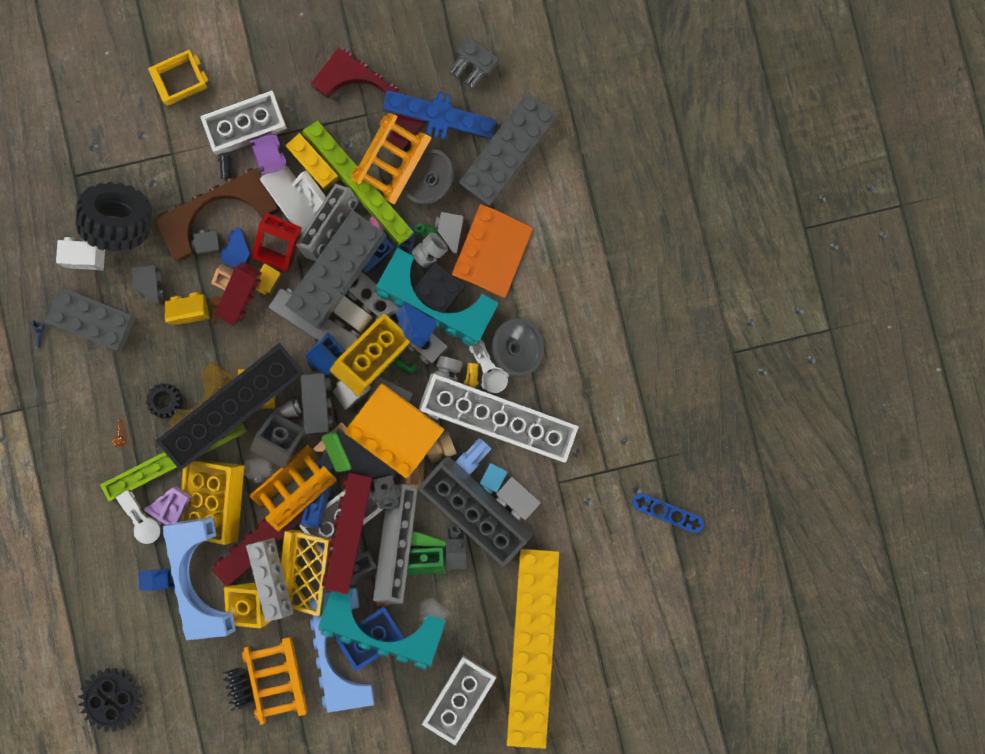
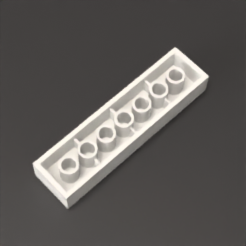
(498, 418)

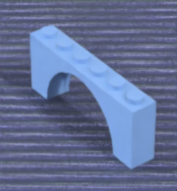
(197, 617)
(338, 691)

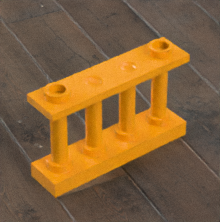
(409, 158)
(302, 497)
(295, 685)

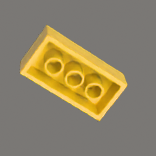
(370, 355)

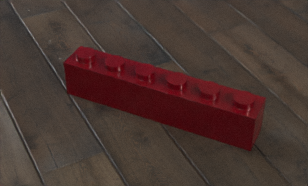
(348, 534)
(238, 561)

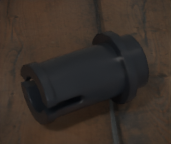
(225, 166)

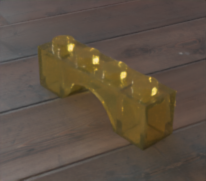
(213, 380)

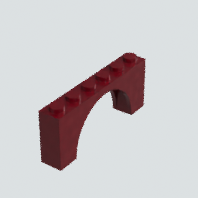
(343, 71)

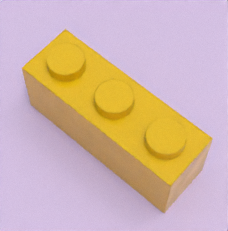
(312, 162)

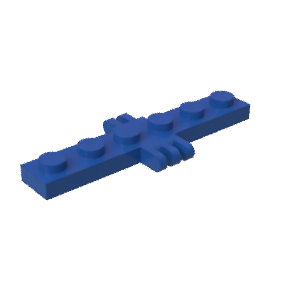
(439, 115)

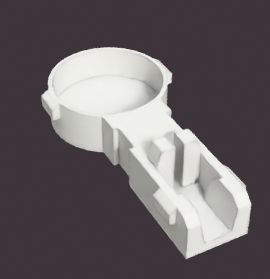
(496, 379)
(146, 531)

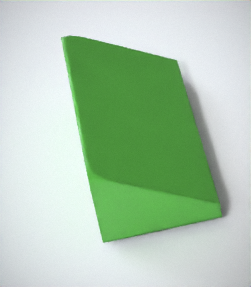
(336, 452)

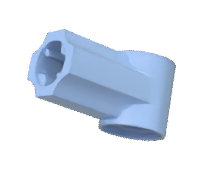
(469, 460)

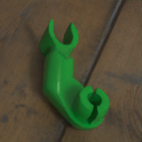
(424, 231)
(410, 370)

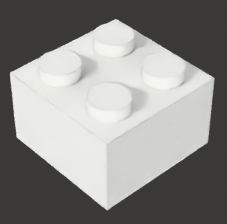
(79, 255)

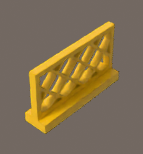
(291, 552)

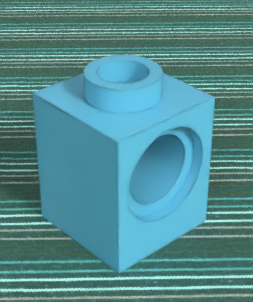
(493, 478)

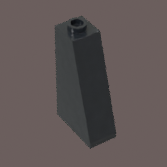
(360, 459)

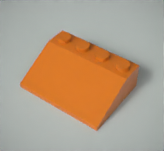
(492, 251)

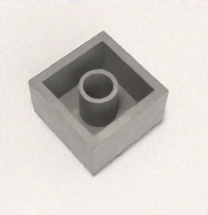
(517, 498)

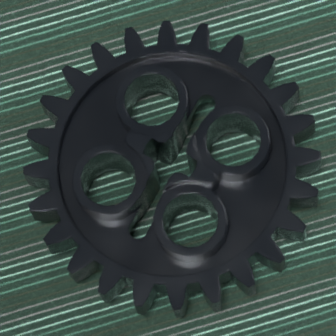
(100, 714)

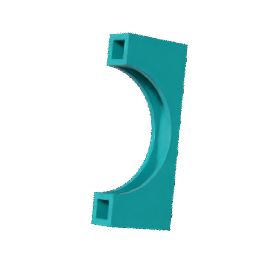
(397, 287)
(417, 648)

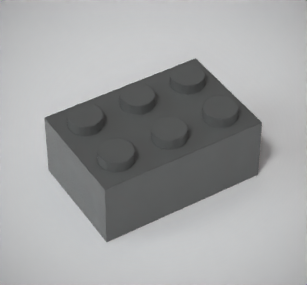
(317, 404)

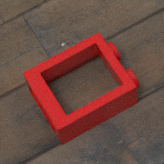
(289, 232)

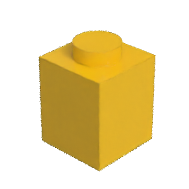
(270, 279)

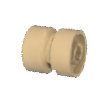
(442, 447)

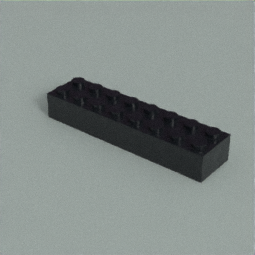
(229, 406)

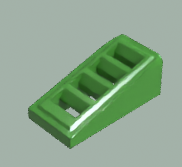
(421, 539)

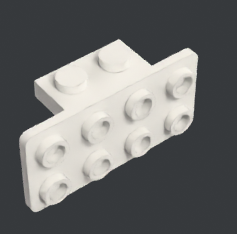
(295, 196)

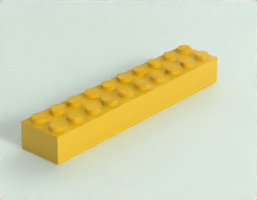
(532, 648)

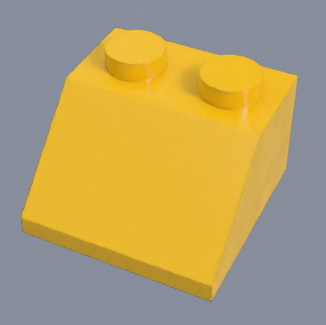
(187, 309)
(245, 605)

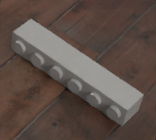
(335, 328)
(395, 548)

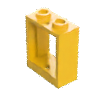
(171, 63)

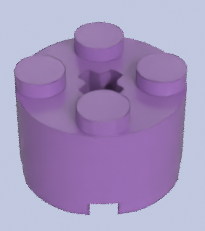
(267, 154)

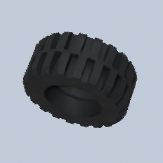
(110, 232)

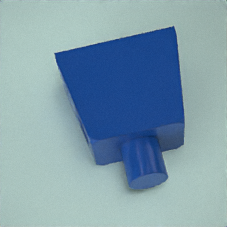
(324, 354)

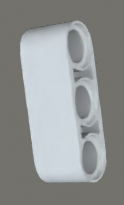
(352, 314)

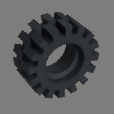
(153, 397)

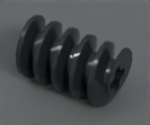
(238, 688)

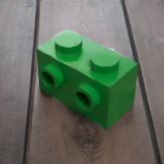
(426, 561)

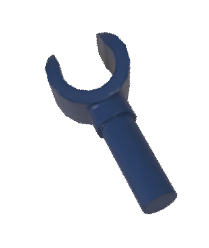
(38, 331)

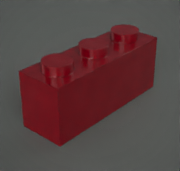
(238, 294)

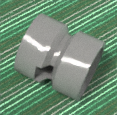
(428, 251)
(448, 368)

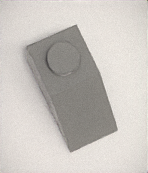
(450, 230)

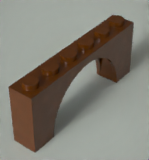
(178, 223)

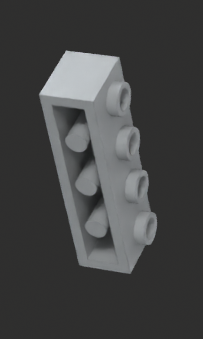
(326, 221)
(269, 579)

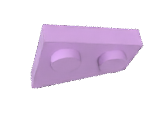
(170, 506)

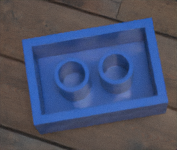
(378, 626)

